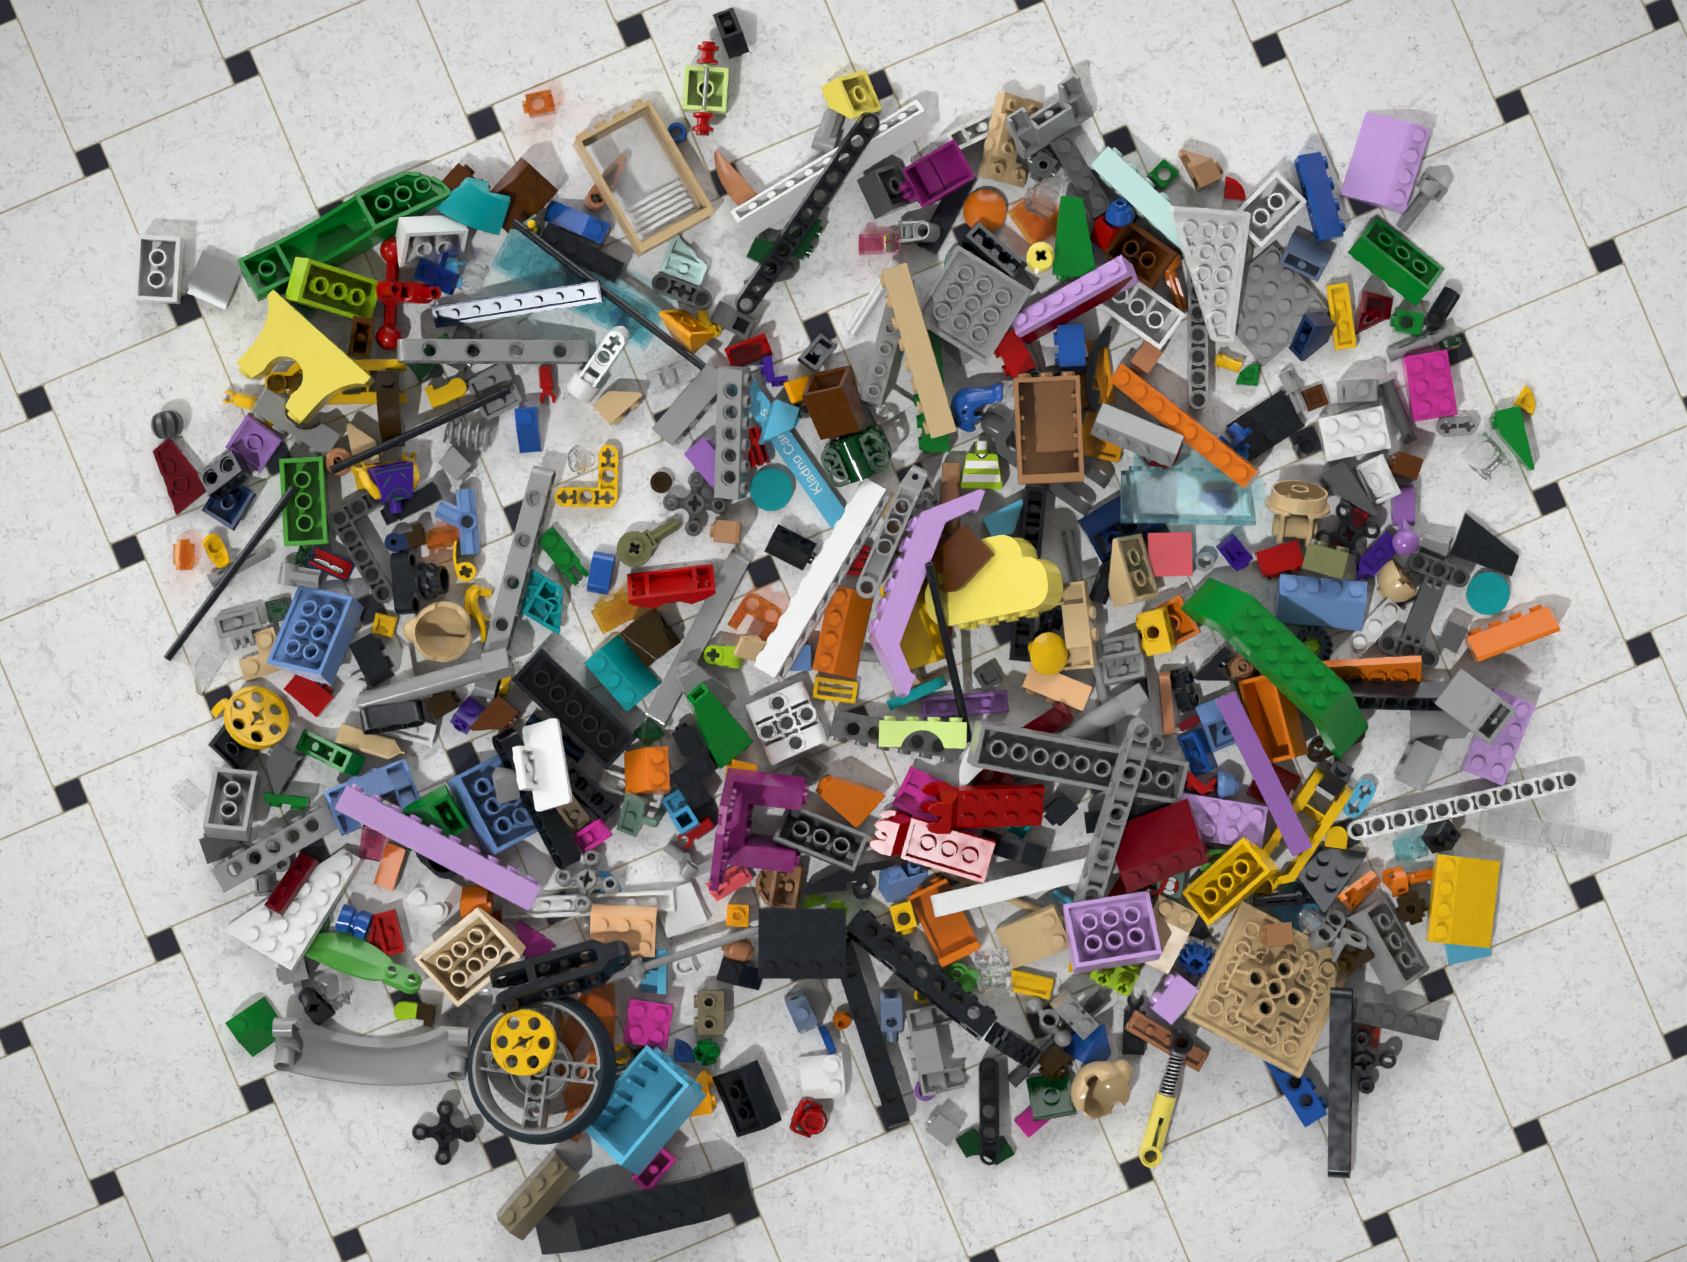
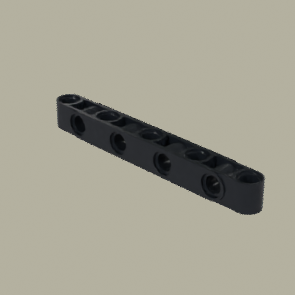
(871, 1038)

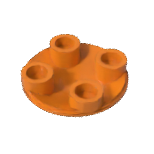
(985, 207)

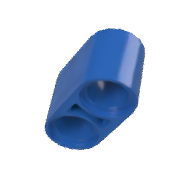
(600, 573)

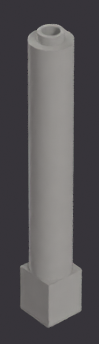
(491, 666)
(1104, 716)

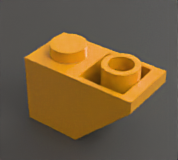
(709, 1101)

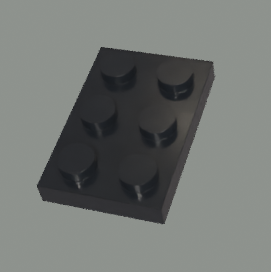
(1270, 424)

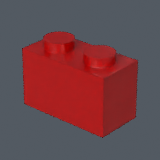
(1014, 355)
(1278, 559)
(310, 694)

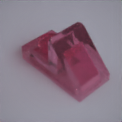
(371, 844)

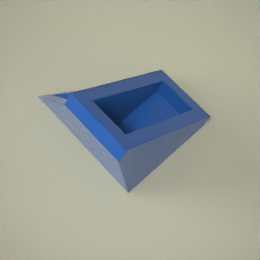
(1092, 1049)

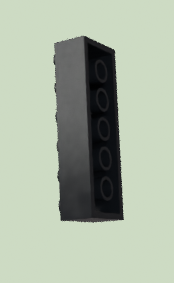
(575, 708)

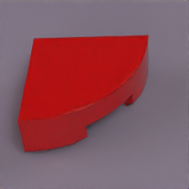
(1233, 190)

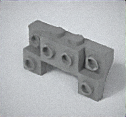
(1051, 121)
(928, 1059)

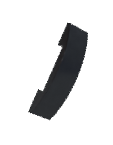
(1092, 394)

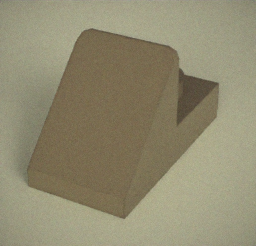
(575, 815)

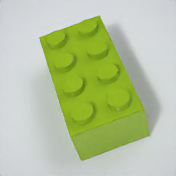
(331, 289)

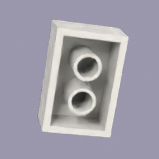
(1271, 209)
(158, 269)
(1353, 434)

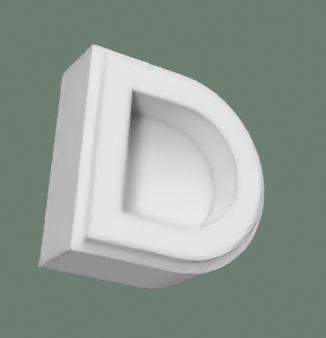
(684, 967)

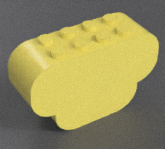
(1004, 589)

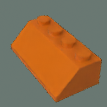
(842, 633)
(1511, 634)

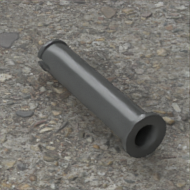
(1398, 411)

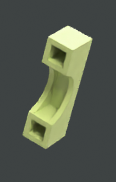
(951, 733)

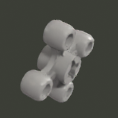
(597, 882)

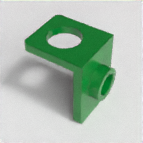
(1162, 184)

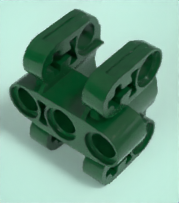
(856, 455)

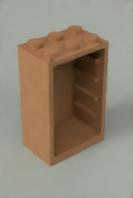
(1048, 428)

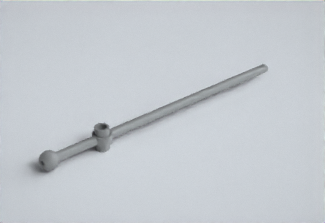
(637, 968)

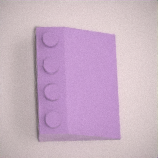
(1385, 162)
(1111, 932)

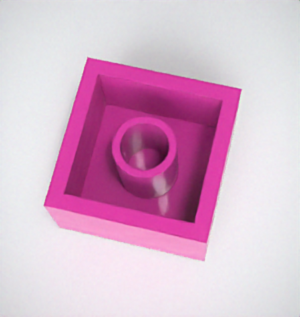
(648, 1022)

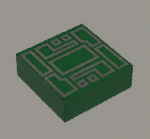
(276, 609)

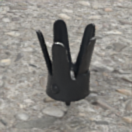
(1305, 446)

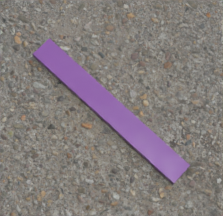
(1263, 773)

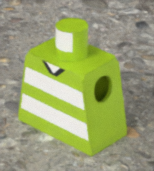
(981, 469)

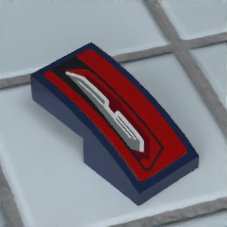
(330, 563)

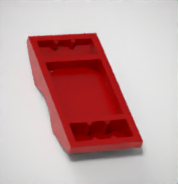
(672, 585)

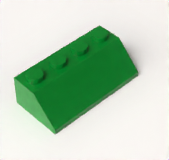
(1396, 261)

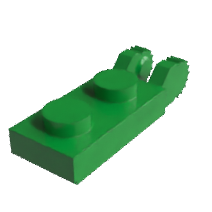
(561, 554)

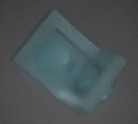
(1409, 848)

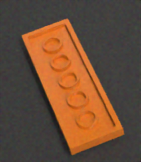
(1387, 668)

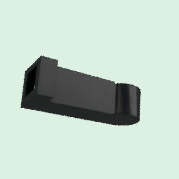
(420, 500)

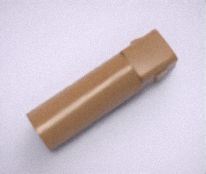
(949, 490)

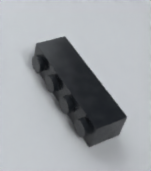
(584, 254)

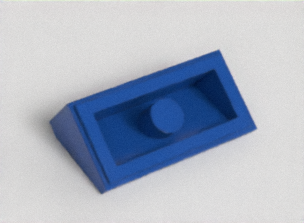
(1197, 752)

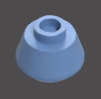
(1226, 784)

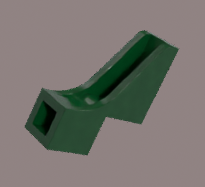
(760, 247)

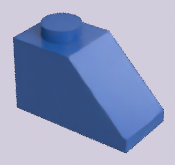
(528, 429)

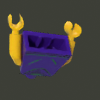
(390, 481)

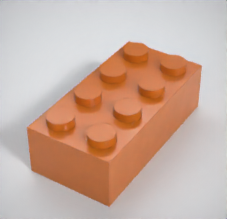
(1273, 719)

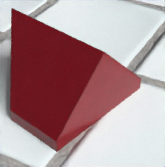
(1371, 310)

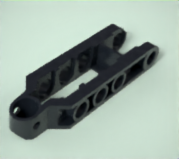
(529, 970)

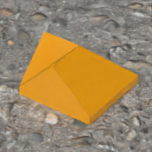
(686, 329)

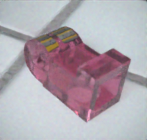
(877, 244)

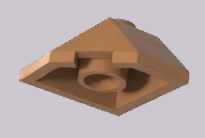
(1200, 169)

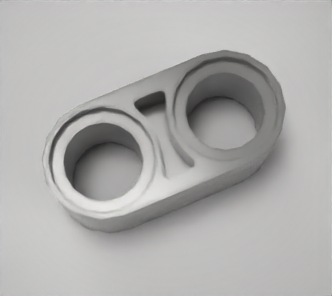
(1327, 929)

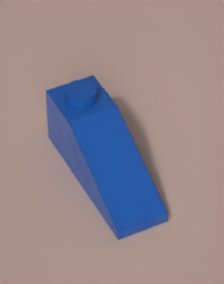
(577, 222)

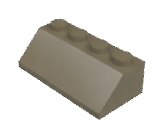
(537, 1195)

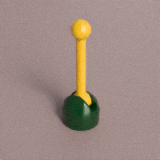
(534, 227)

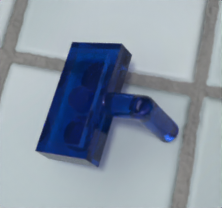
(436, 273)

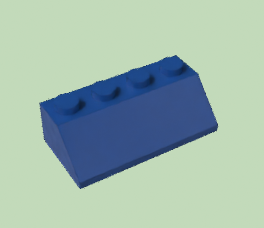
(1320, 202)

